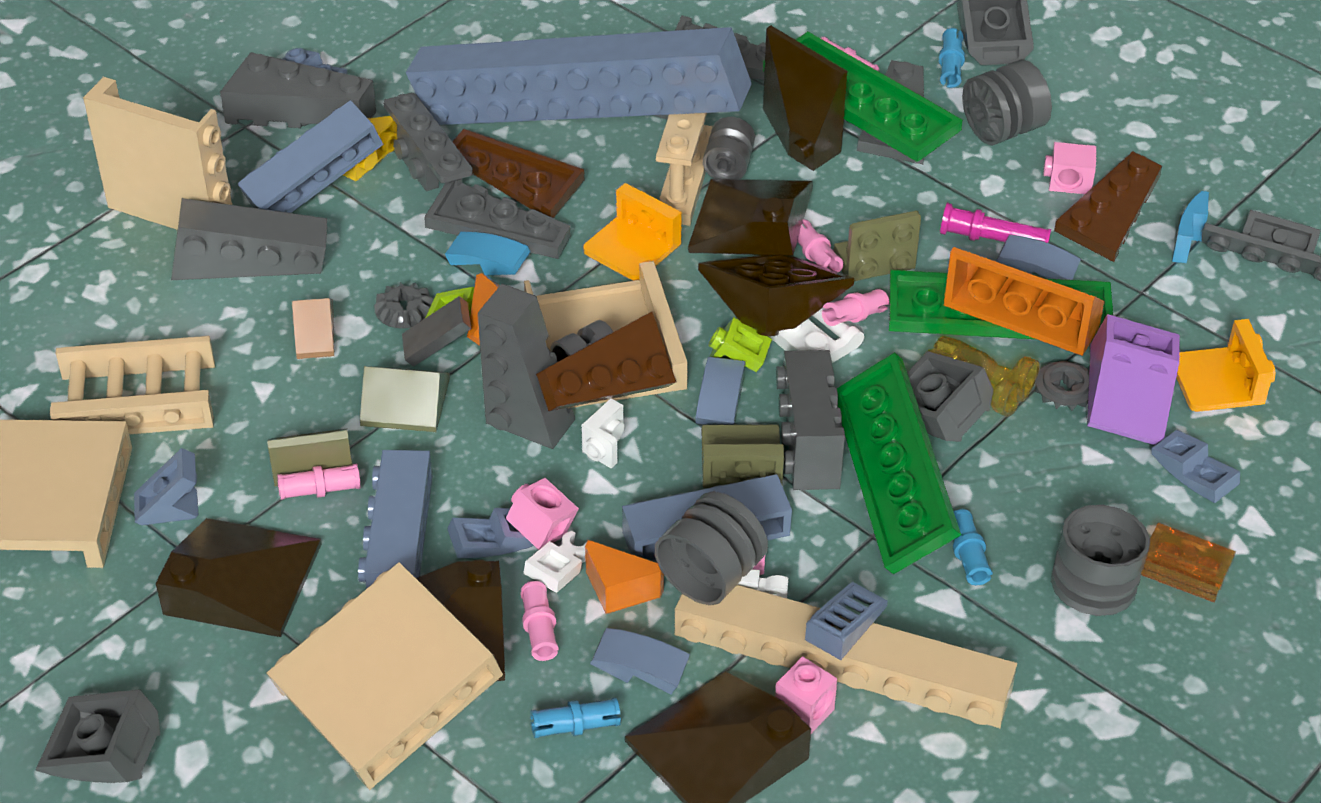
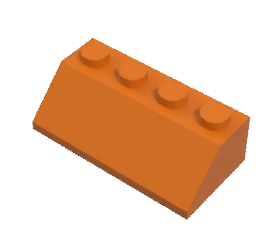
(1022, 301)

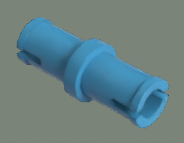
(951, 58)
(971, 549)
(575, 717)

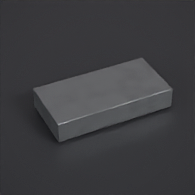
(436, 331)

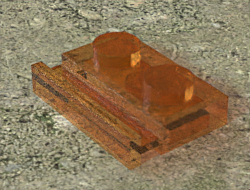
(1187, 562)

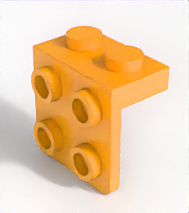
(639, 233)
(1227, 375)

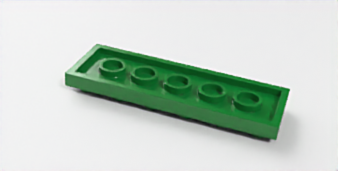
(886, 107)
(919, 307)
(895, 464)

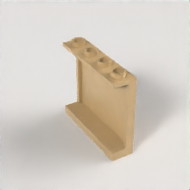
(154, 156)
(617, 306)
(61, 484)
(385, 674)

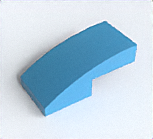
(1191, 226)
(493, 253)

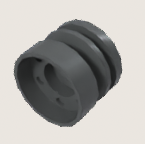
(1007, 102)
(711, 548)
(1100, 560)

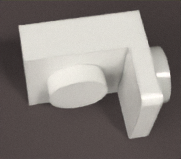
(602, 433)

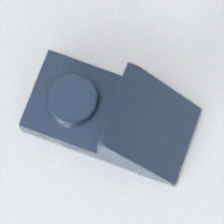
(169, 492)

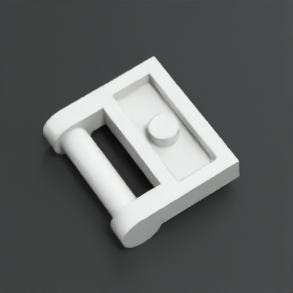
(810, 337)

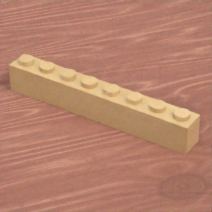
(881, 661)

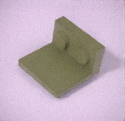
(880, 246)
(740, 453)

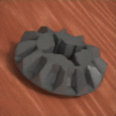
(392, 314)
(1073, 375)

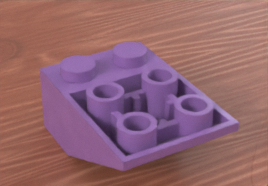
(1132, 379)

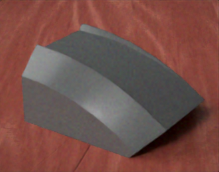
(996, 30)
(949, 394)
(102, 738)

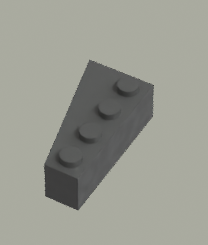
(291, 92)
(245, 242)
(511, 356)
(812, 420)

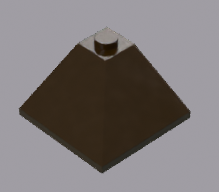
(803, 99)
(751, 217)
(773, 289)
(236, 576)
(474, 598)
(723, 742)

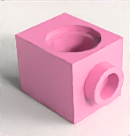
(1071, 168)
(541, 512)
(808, 692)

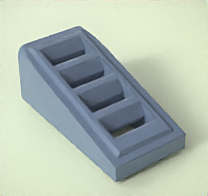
(840, 642)

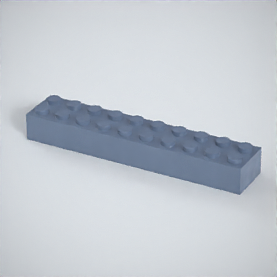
(582, 77)

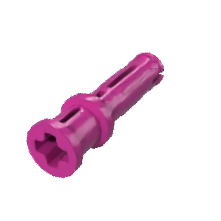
(978, 225)

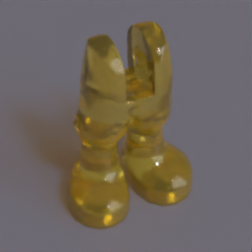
(1009, 384)

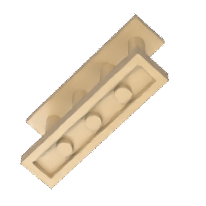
(684, 148)
(143, 412)

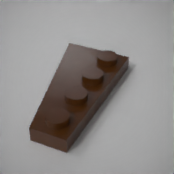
(519, 173)
(1111, 207)
(612, 367)

